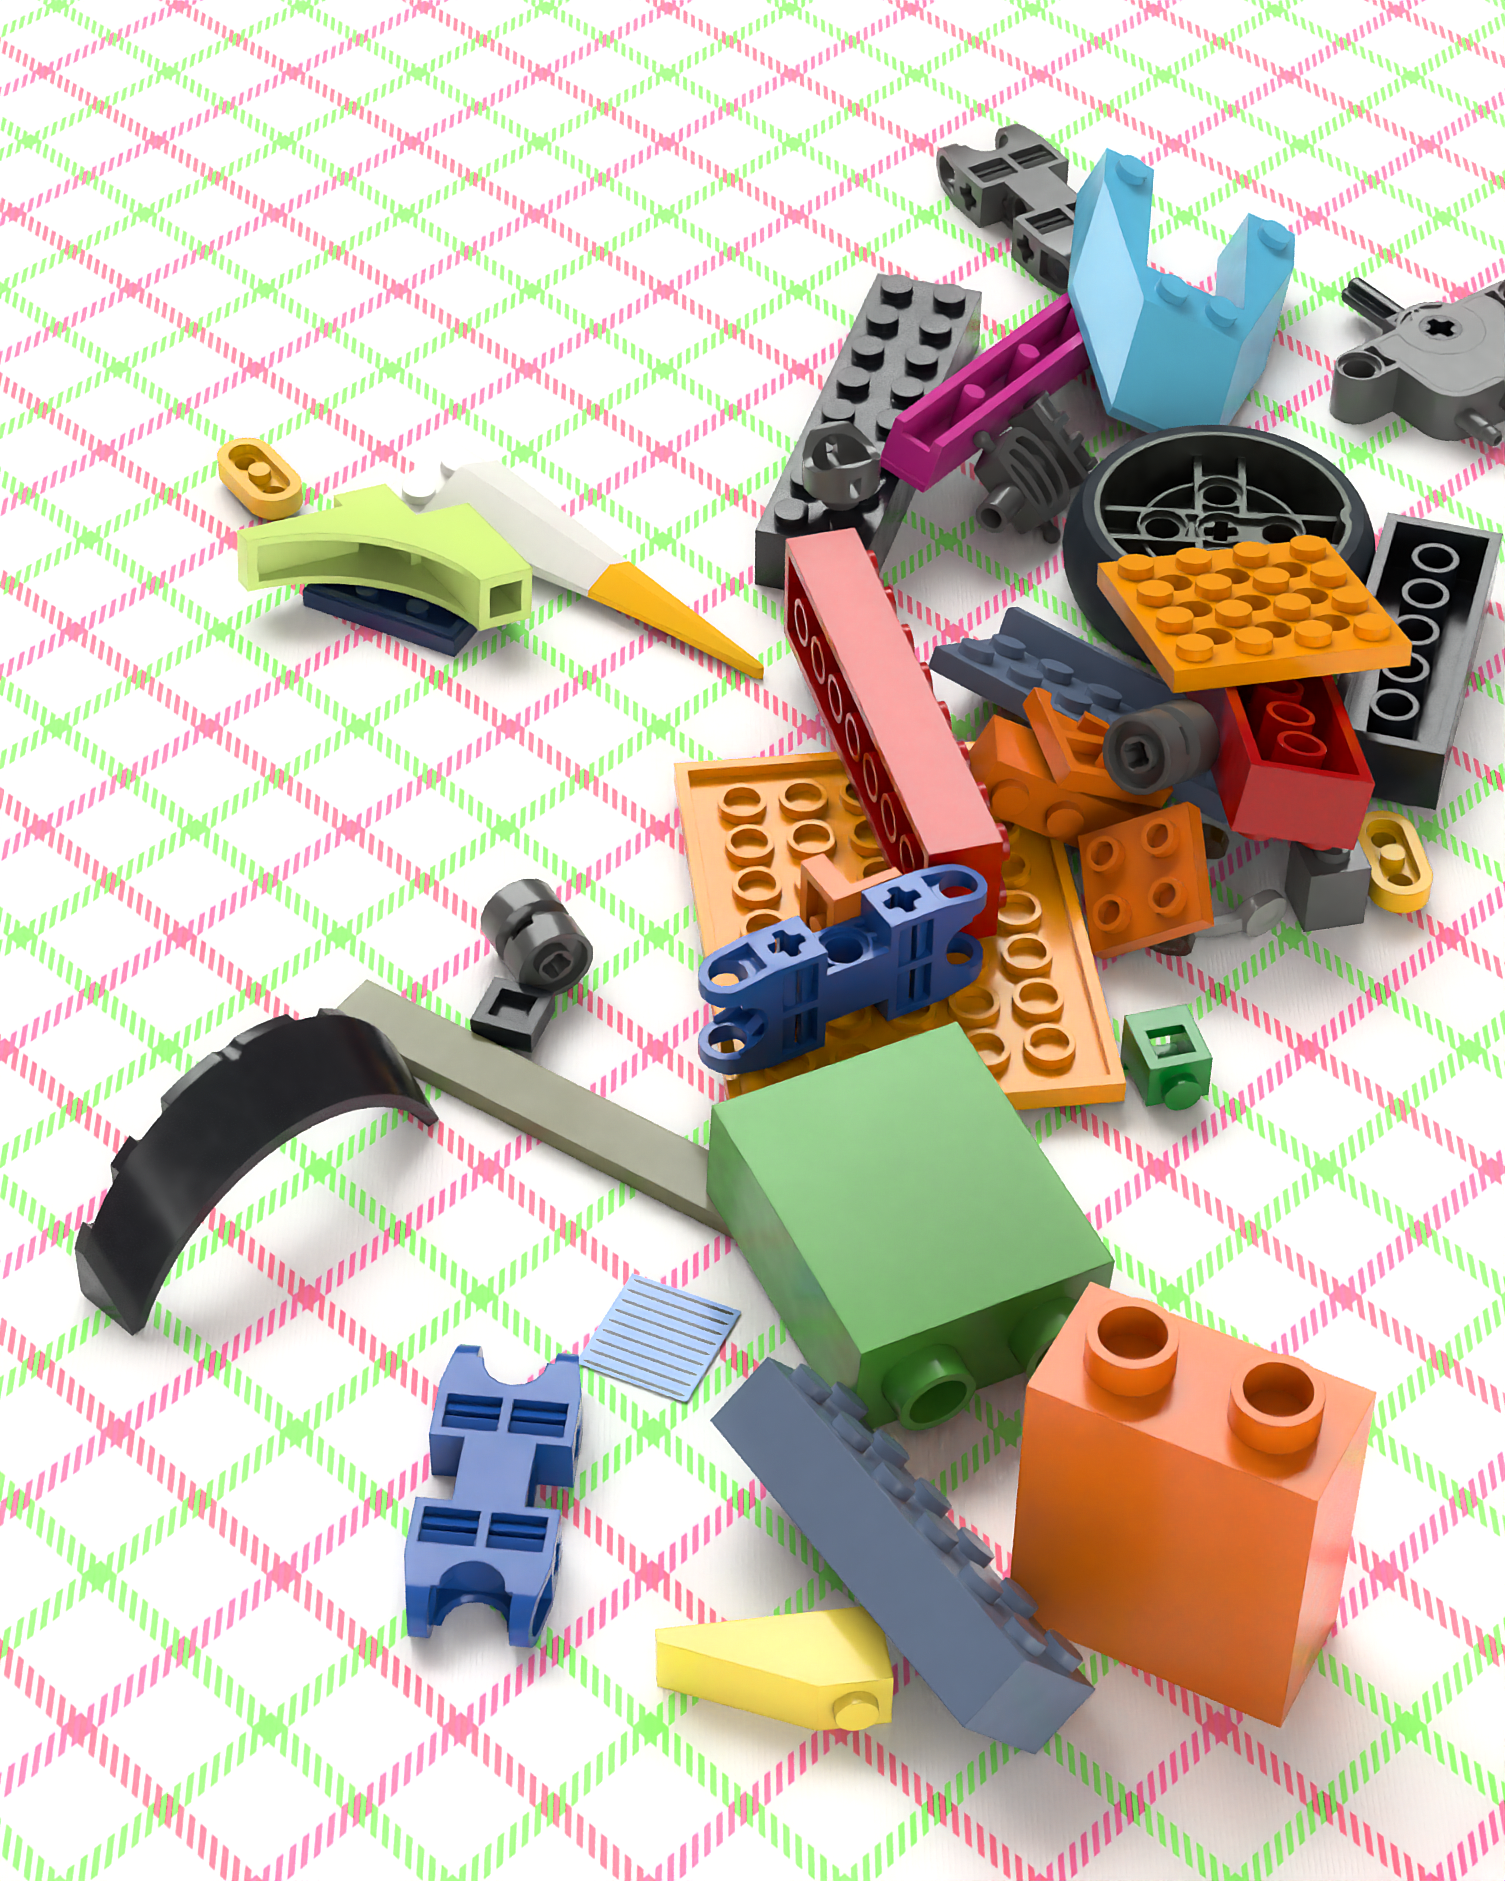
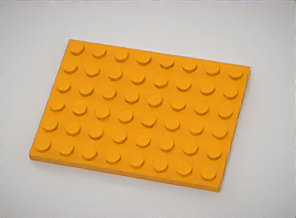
(1028, 1014)

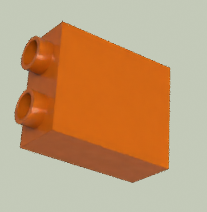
(1187, 1500)

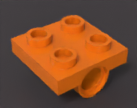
(1146, 881)

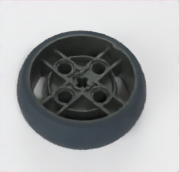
(1207, 493)

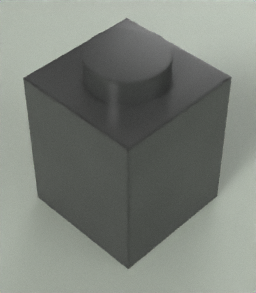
(1327, 886)

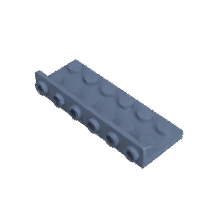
(1077, 674)

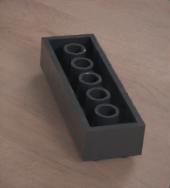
(1438, 592)

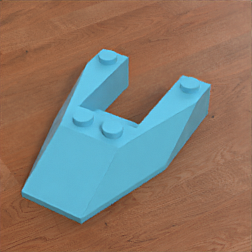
(1154, 341)

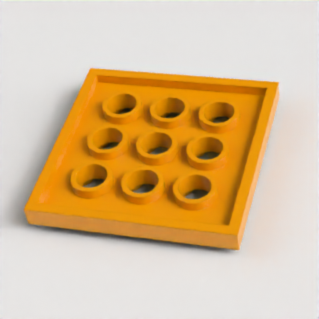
(1252, 614)

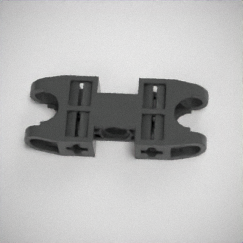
(1024, 189)

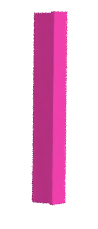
(940, 427)

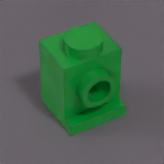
(1171, 1071)

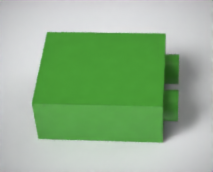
(904, 1224)

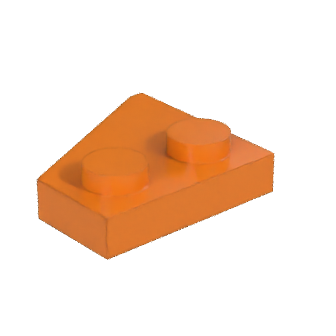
(1076, 751)

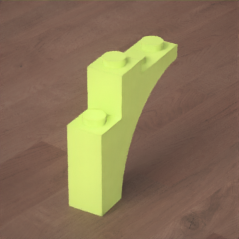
(381, 543)

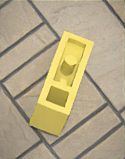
(793, 1668)

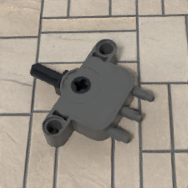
(1431, 365)

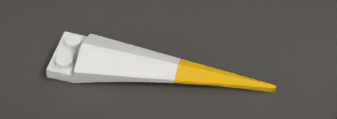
(560, 546)

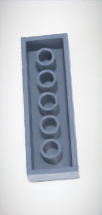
(904, 1556)

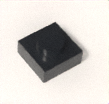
(513, 1014)

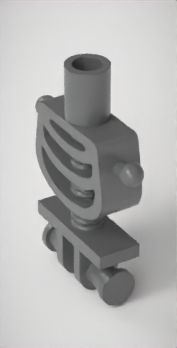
(1030, 470)

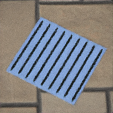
(659, 1337)

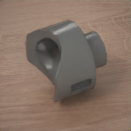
(846, 473)

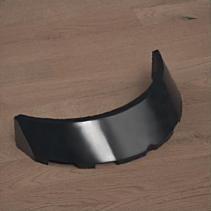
(216, 1130)

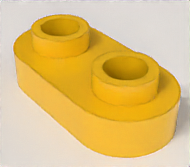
(260, 478)
(1399, 865)

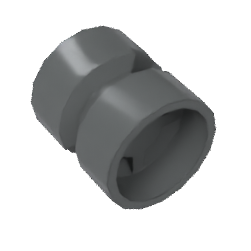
(1161, 746)
(536, 936)

